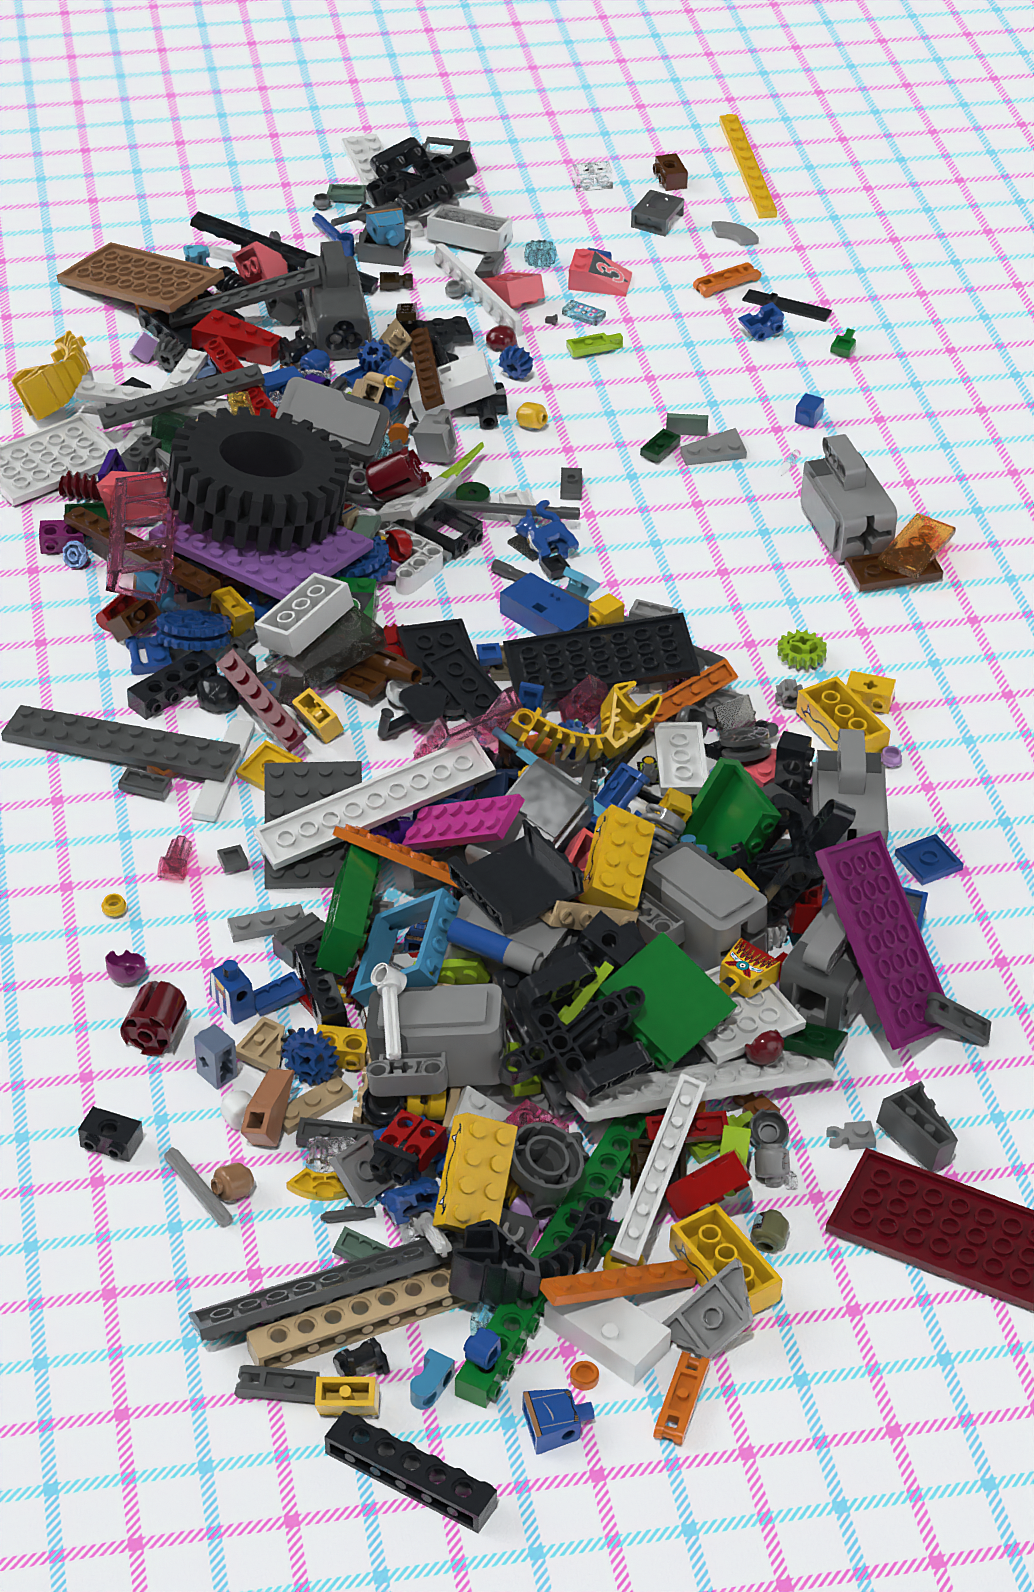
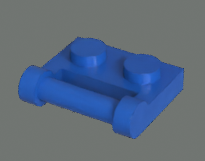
(157, 655)
(619, 784)

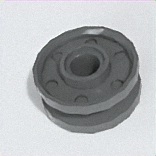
(745, 744)

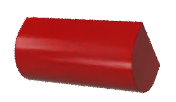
(113, 608)

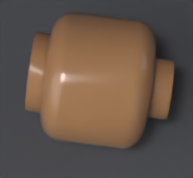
(232, 1181)

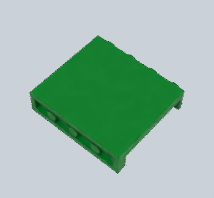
(731, 811)
(679, 1001)

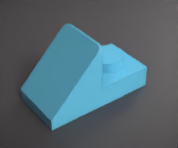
(580, 583)

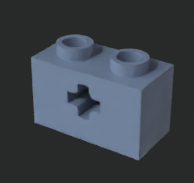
(215, 1056)

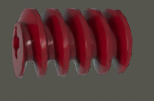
(79, 487)

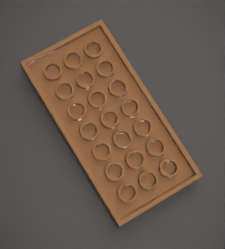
(140, 277)

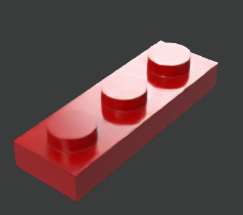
(704, 1126)

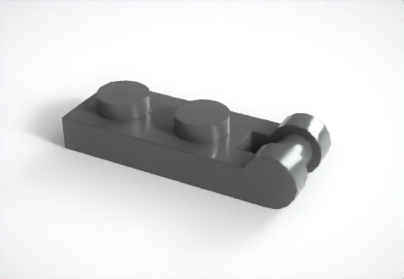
(958, 1018)
(276, 1383)

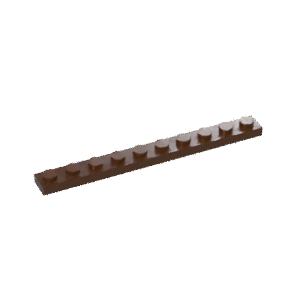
(182, 572)

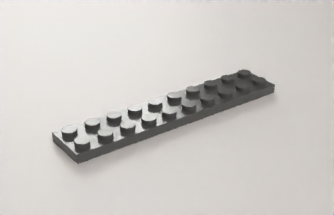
(121, 742)
(320, 1287)

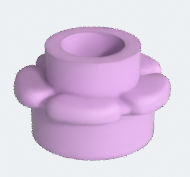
(891, 756)

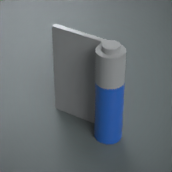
(520, 949)

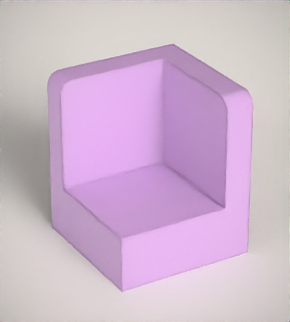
(143, 347)

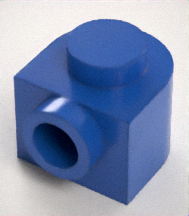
(483, 1348)

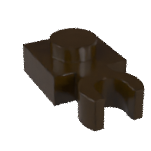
(392, 280)

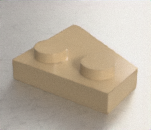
(262, 1045)

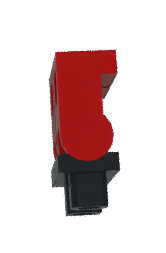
(407, 1148)

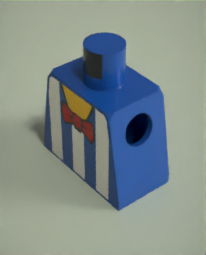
(229, 984)

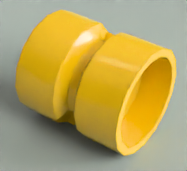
(434, 1105)

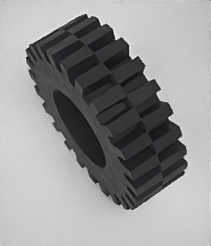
(257, 478)

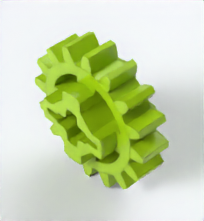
(802, 649)

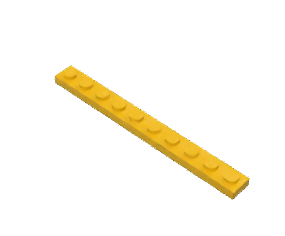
(748, 166)

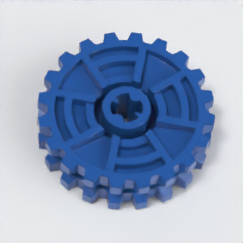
(370, 565)
(193, 630)

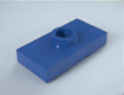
(531, 696)
(278, 993)

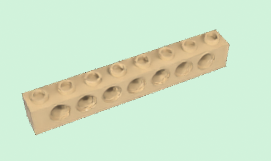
(353, 1319)

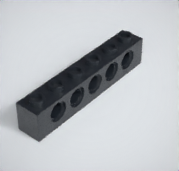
(418, 1484)

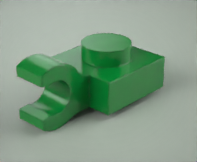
(844, 344)

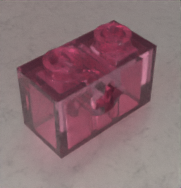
(584, 700)

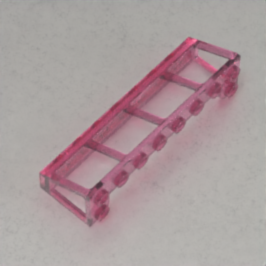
(117, 534)

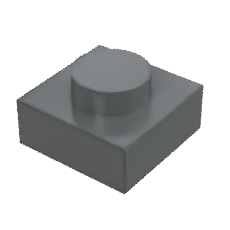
(232, 858)

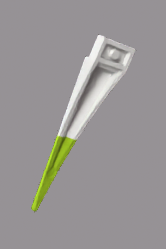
(416, 502)

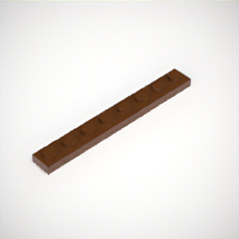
(426, 369)

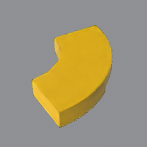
(317, 1186)

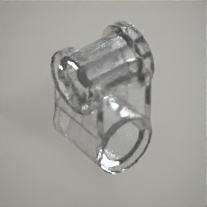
(327, 1149)

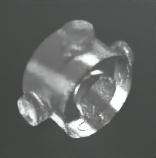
(791, 1181)

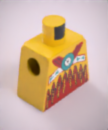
(747, 970)

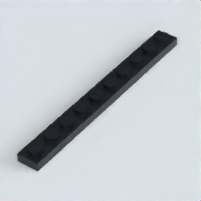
(244, 237)

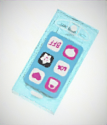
(583, 312)

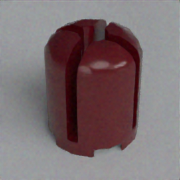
(395, 475)
(154, 1017)

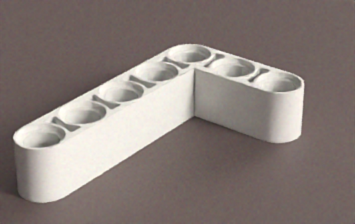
(421, 566)

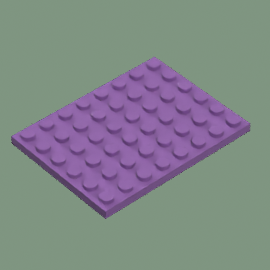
(271, 570)

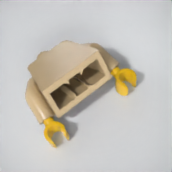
(372, 386)

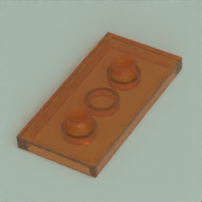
(916, 546)

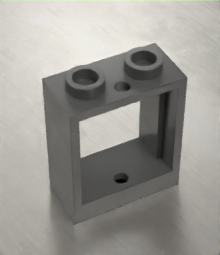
(382, 254)

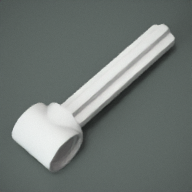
(389, 984)
(422, 1223)

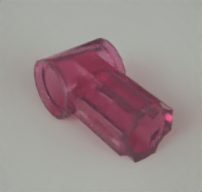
(174, 863)

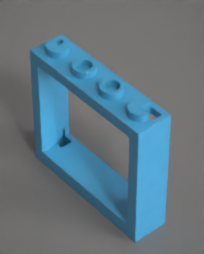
(436, 906)

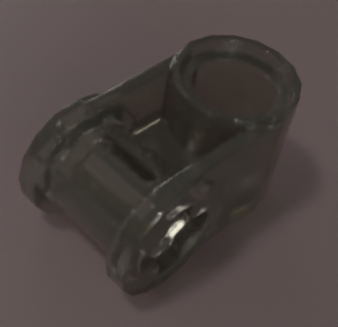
(291, 688)

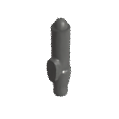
(348, 1213)

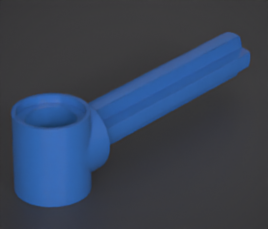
(346, 238)

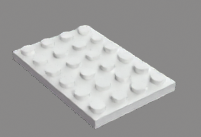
(39, 459)

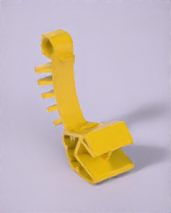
(52, 385)
(620, 726)

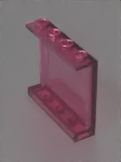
(481, 727)

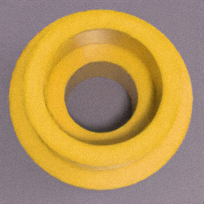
(113, 905)

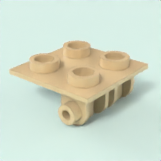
(396, 338)

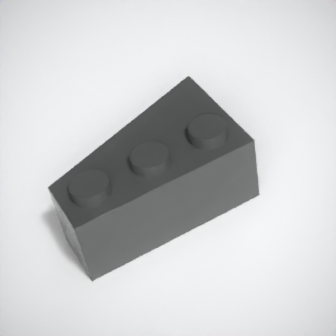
(918, 1127)

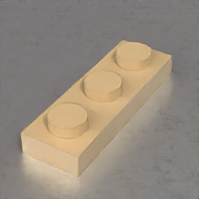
(316, 1102)

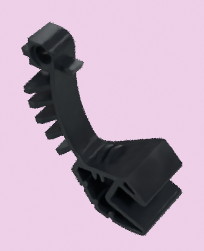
(500, 1272)

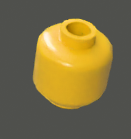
(532, 415)

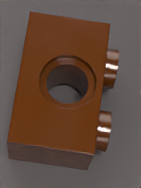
(670, 172)
(133, 619)

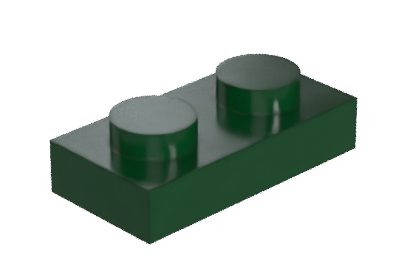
(660, 445)

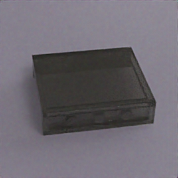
(338, 647)

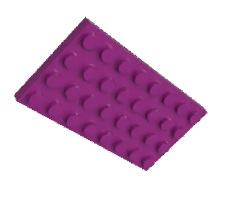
(882, 935)

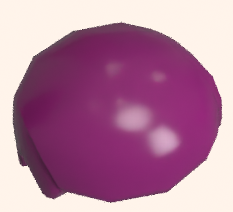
(125, 967)

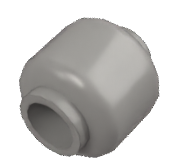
(772, 1162)

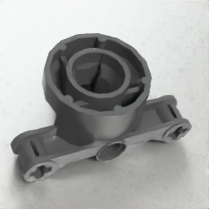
(547, 1165)

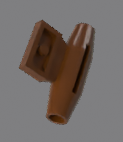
(372, 673)

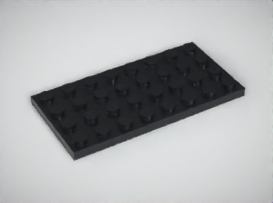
(614, 653)

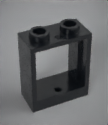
(447, 515)

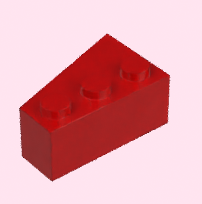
(708, 1184)

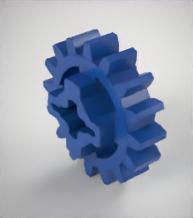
(310, 1056)

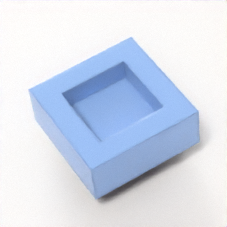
(207, 370)

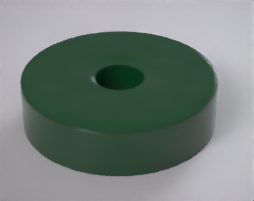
(473, 492)

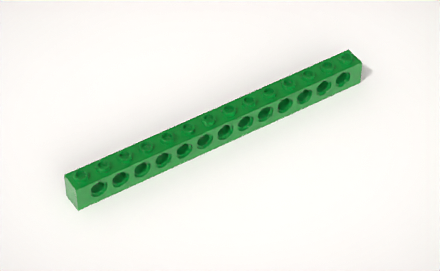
(600, 1178)

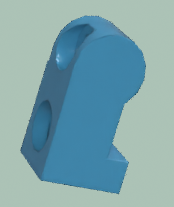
(433, 1380)

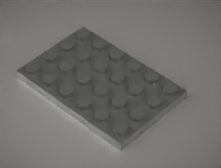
(295, 786)

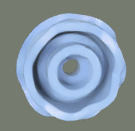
(69, 556)

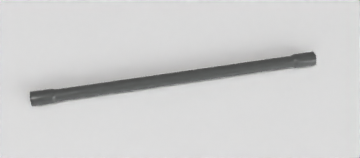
(562, 512)
(511, 572)

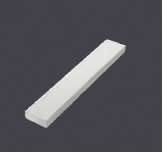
(215, 791)

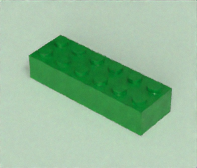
(349, 911)

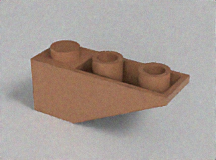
(267, 1108)

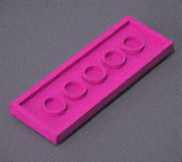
(463, 822)

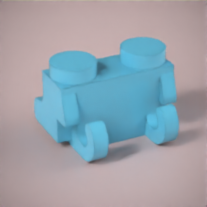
(196, 254)

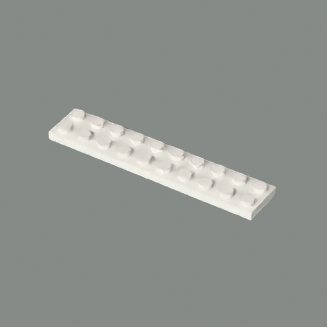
(359, 153)
(374, 801)
(726, 1079)

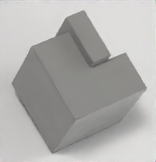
(436, 437)

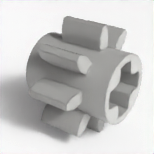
(788, 692)

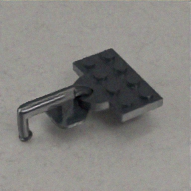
(444, 335)
(456, 689)

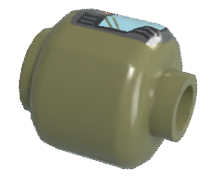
(769, 1231)

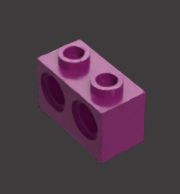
(55, 536)

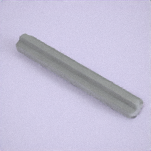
(198, 1187)

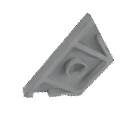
(713, 1313)

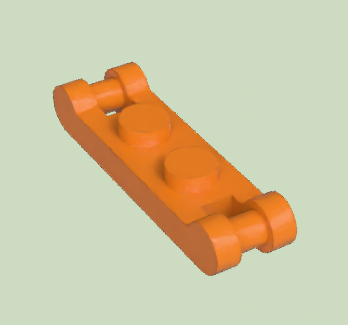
(726, 278)
(681, 1397)

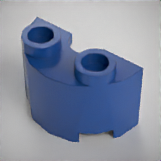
(765, 323)

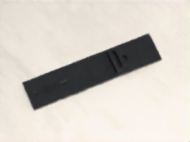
(788, 305)

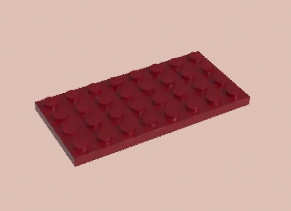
(939, 1226)

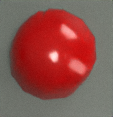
(399, 545)

